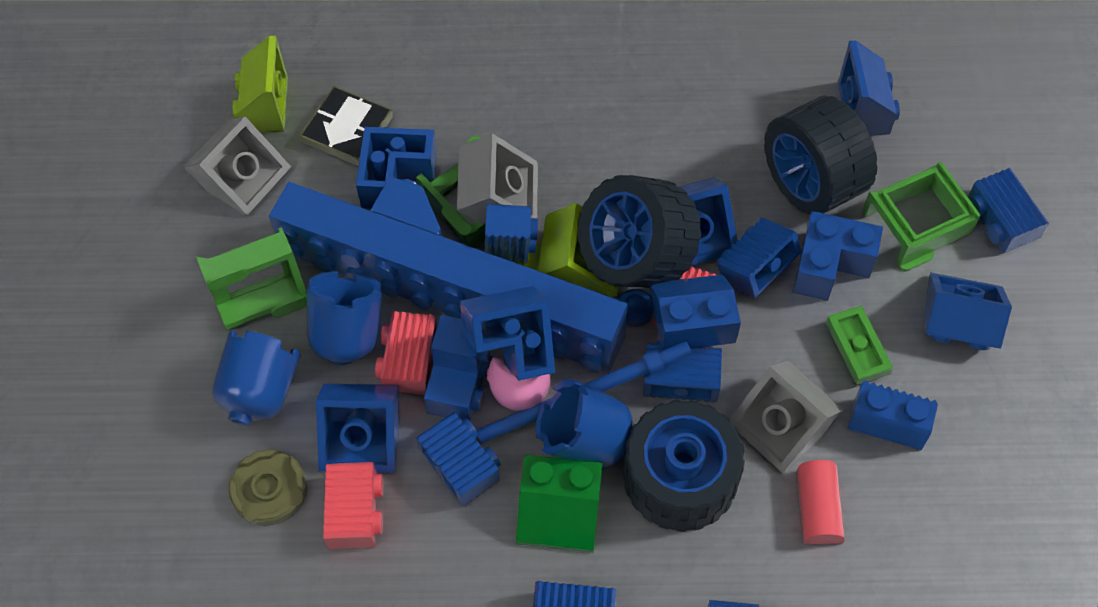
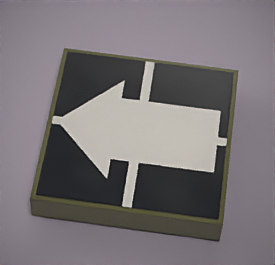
(340, 124)

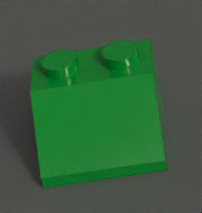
(558, 503)

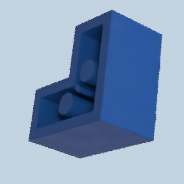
(393, 153)
(835, 246)
(517, 323)
(455, 373)

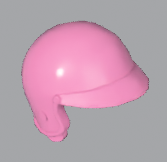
(513, 393)

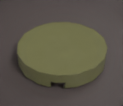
(267, 487)

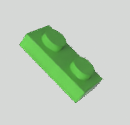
(859, 345)

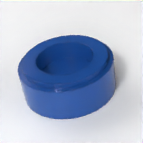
(639, 307)

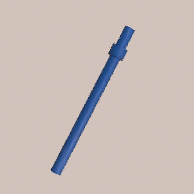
(652, 363)

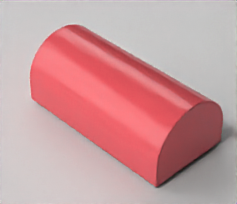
(820, 502)

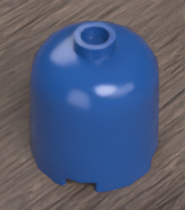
(343, 316)
(253, 377)
(584, 424)

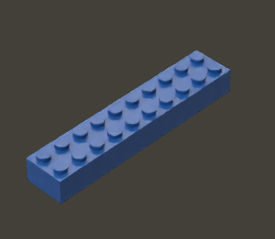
(442, 271)

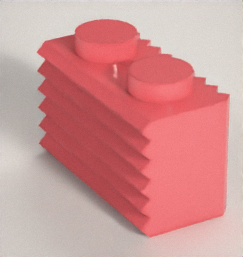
(407, 352)
(351, 505)

